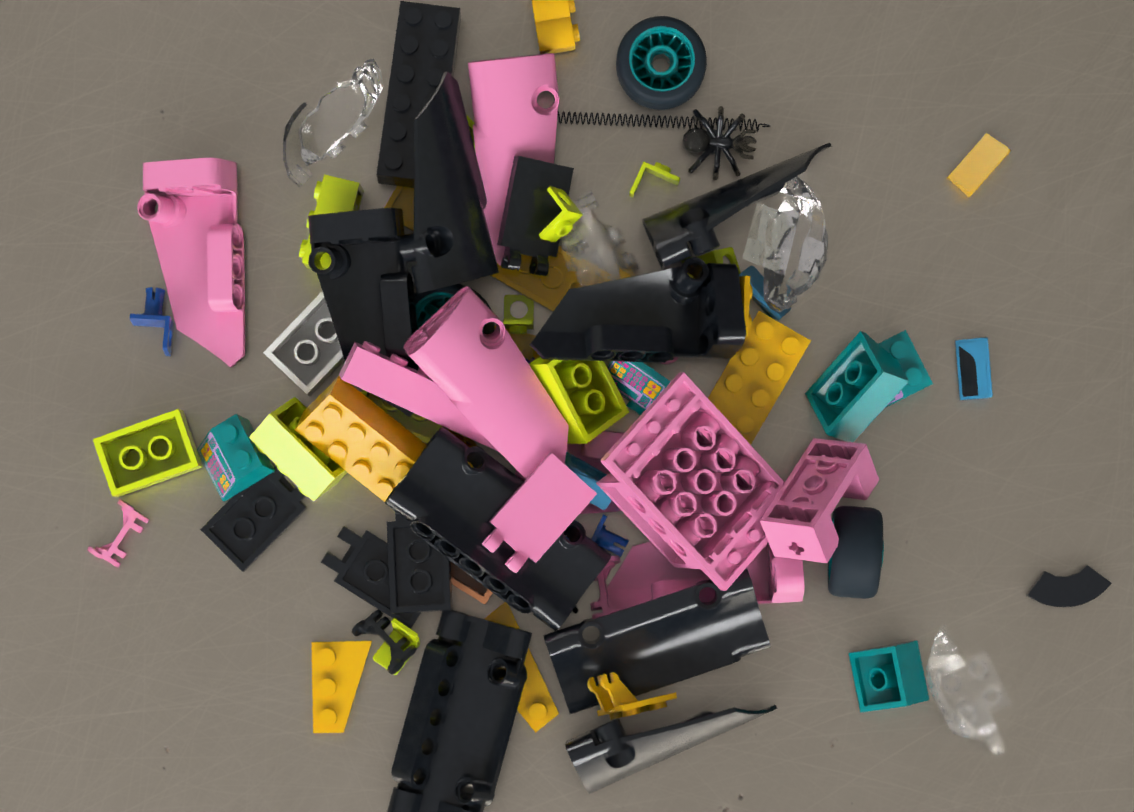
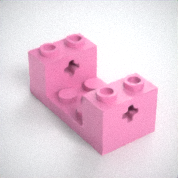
(799, 516)

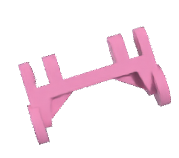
(129, 516)
(605, 604)

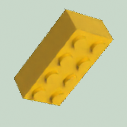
(757, 374)
(360, 437)

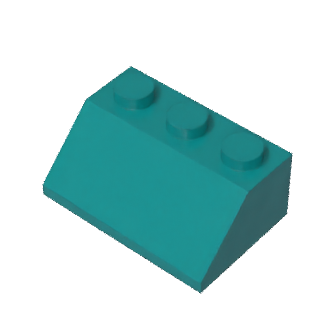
(856, 388)

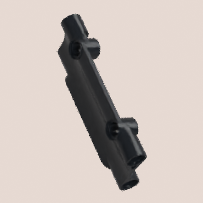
(452, 514)
(659, 641)
(460, 716)

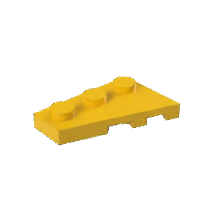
(335, 679)

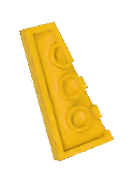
(535, 701)

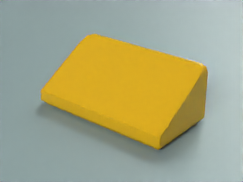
(978, 164)

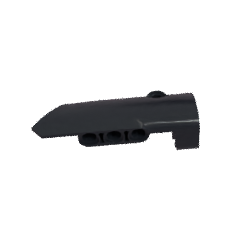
(697, 217)

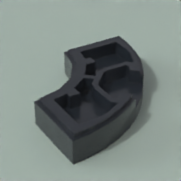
(1068, 590)

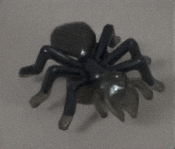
(713, 142)

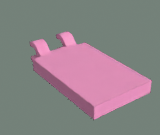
(539, 512)

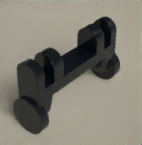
(370, 626)

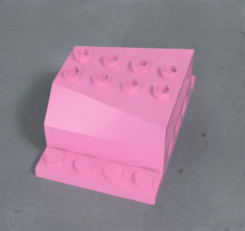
(692, 484)

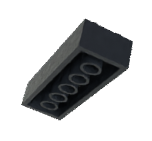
(422, 53)

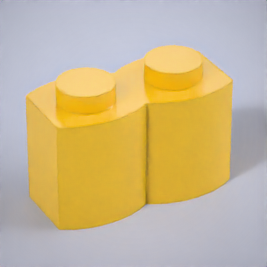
(554, 25)

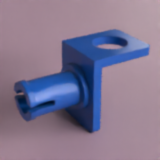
(153, 317)
(606, 538)

